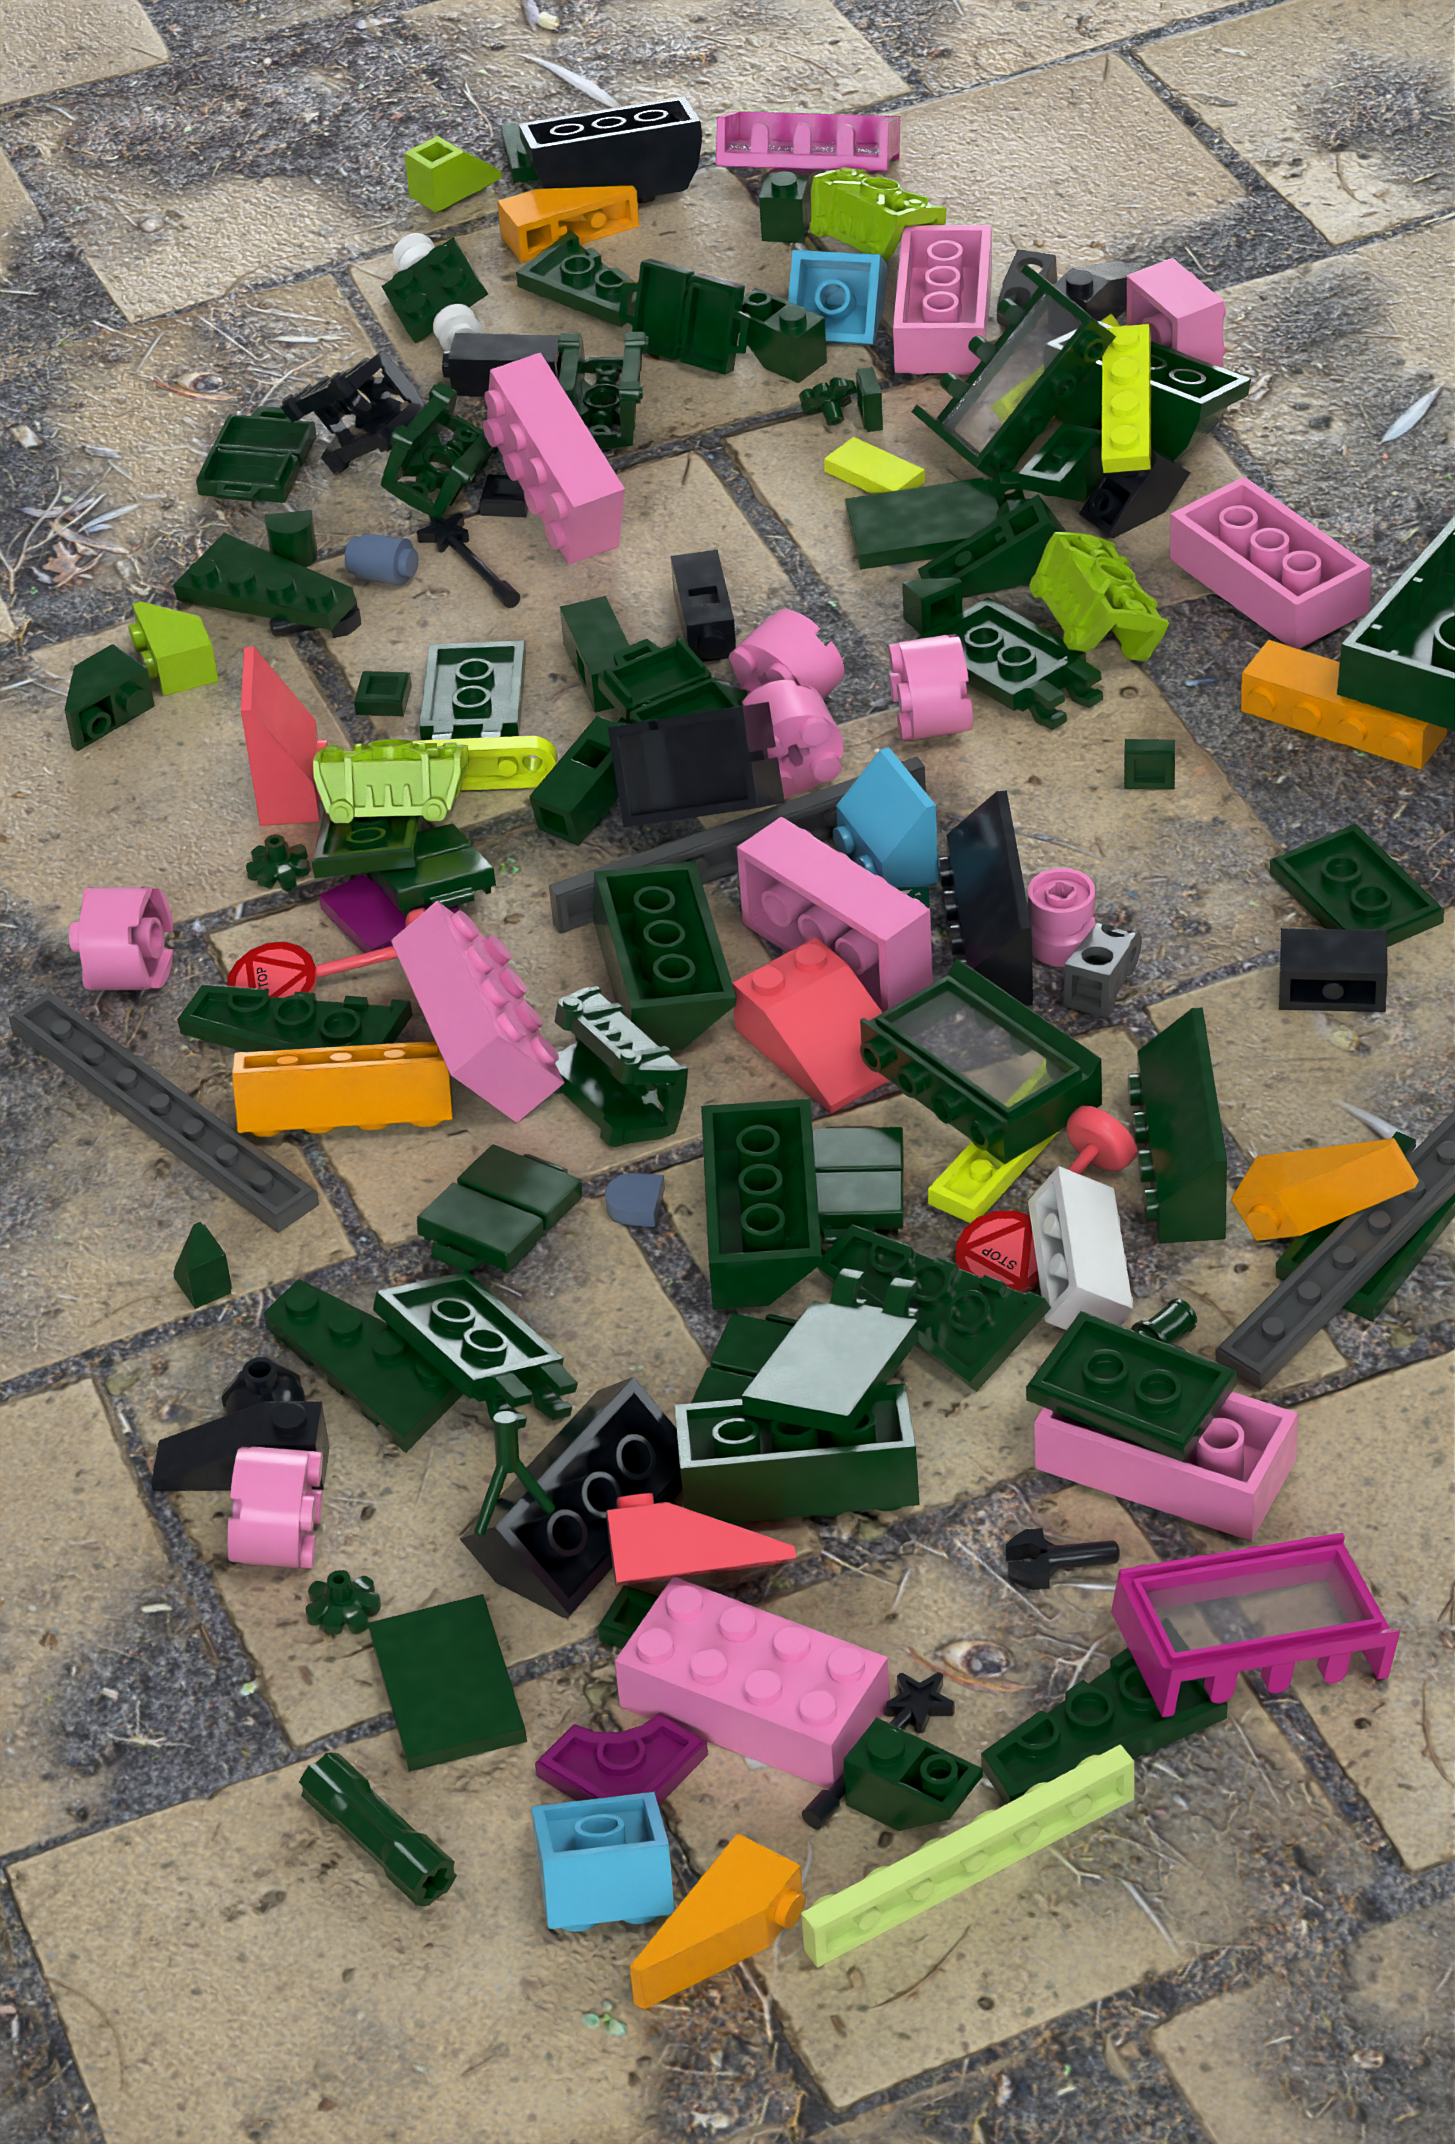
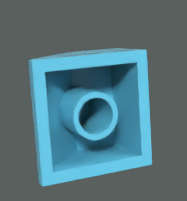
(842, 289)
(889, 824)
(603, 1861)

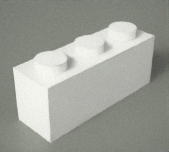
(1079, 1249)

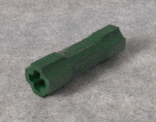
(407, 1856)

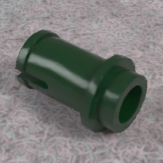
(1169, 1323)

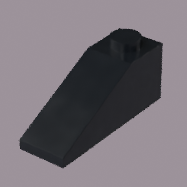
(1098, 287)
(207, 1453)

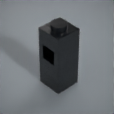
(477, 353)
(703, 604)

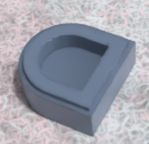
(635, 1198)

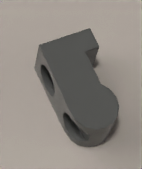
(1017, 285)
(1100, 969)

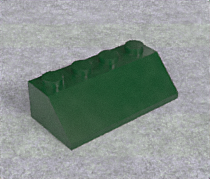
(662, 950)
(1180, 1133)
(759, 1200)
(778, 1470)

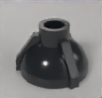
(262, 1382)

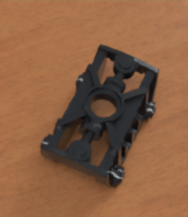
(374, 420)

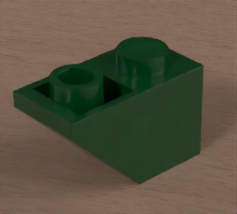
(785, 335)
(105, 695)
(905, 1778)

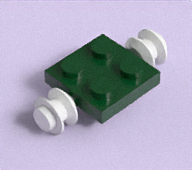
(434, 289)

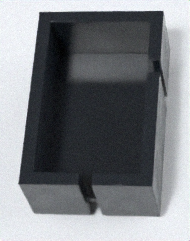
(695, 765)

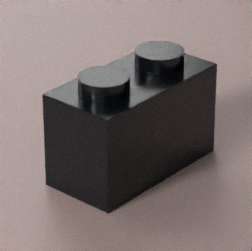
(1333, 970)

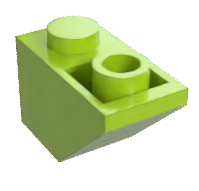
(445, 173)
(173, 647)

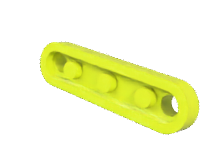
(505, 761)

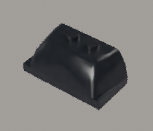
(633, 145)

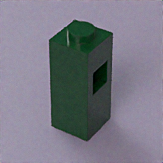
(590, 639)
(578, 786)

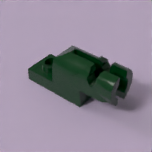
(1067, 463)

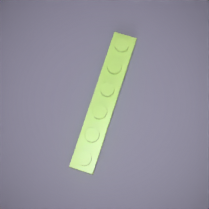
(967, 1855)

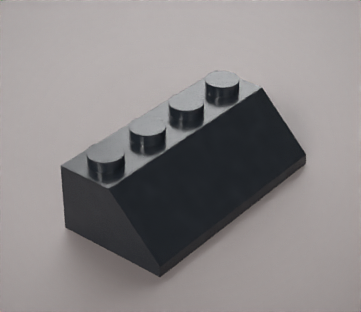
(989, 898)
(605, 1452)

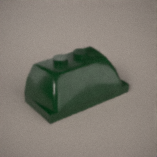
(1185, 399)

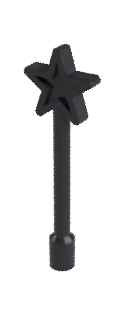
(451, 532)
(914, 1704)

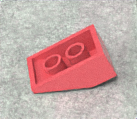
(279, 745)
(807, 1022)
(667, 1541)

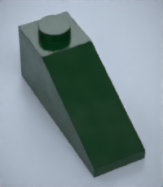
(786, 204)
(1001, 553)

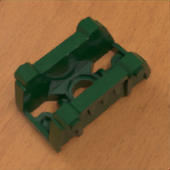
(607, 371)
(420, 444)
(617, 1070)

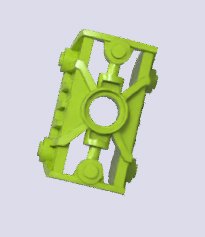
(867, 210)
(1096, 592)
(390, 779)

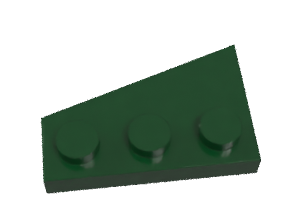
(576, 279)

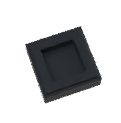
(502, 497)

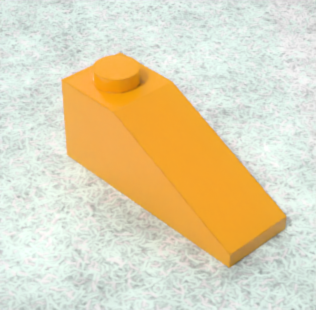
(542, 216)
(1317, 1186)
(721, 1921)

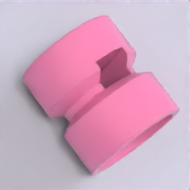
(1060, 913)

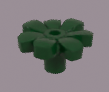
(829, 399)
(278, 862)
(342, 1603)

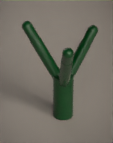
(508, 1461)

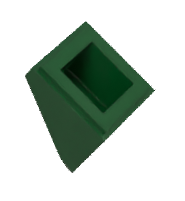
(931, 602)
(202, 1268)

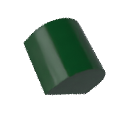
(292, 536)

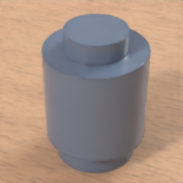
(381, 558)

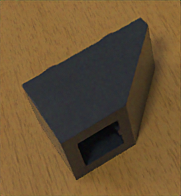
(1134, 497)

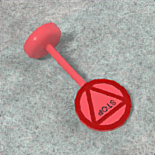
(290, 969)
(1003, 1241)

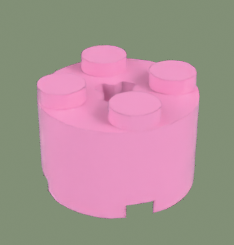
(787, 650)
(930, 687)
(804, 735)
(123, 938)
(275, 1507)

